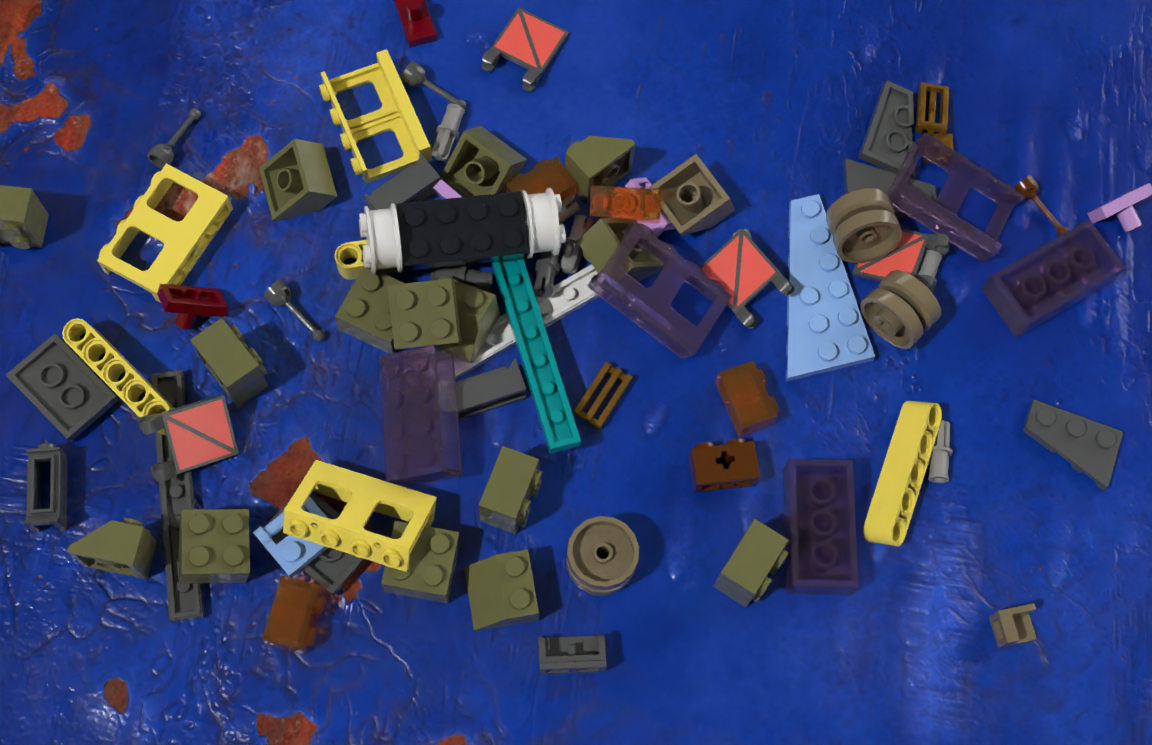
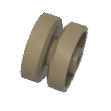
(863, 225)
(900, 309)
(595, 538)

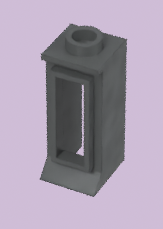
(409, 185)
(489, 391)
(58, 487)

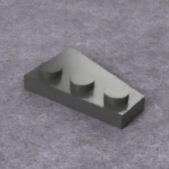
(890, 129)
(863, 176)
(1081, 441)

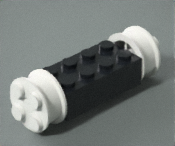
(461, 230)

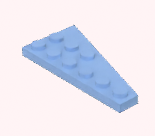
(822, 311)

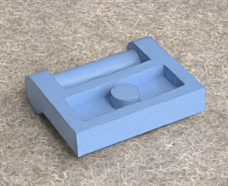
(291, 552)

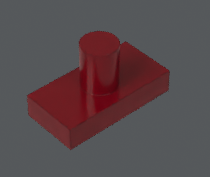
(415, 22)
(191, 302)

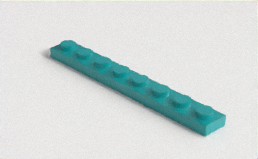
(536, 355)

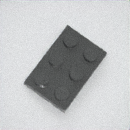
(62, 387)
(332, 566)

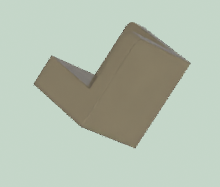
(1013, 625)

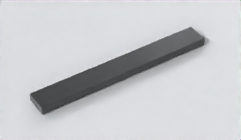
(176, 493)

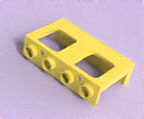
(394, 115)
(182, 240)
(363, 497)

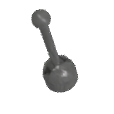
(415, 76)
(162, 152)
(280, 295)

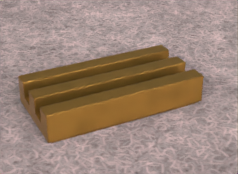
(930, 125)
(615, 374)

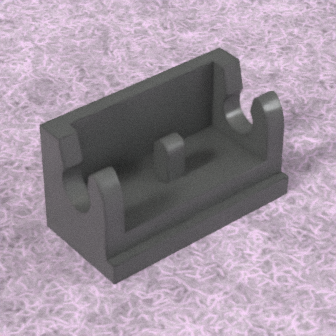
(572, 654)

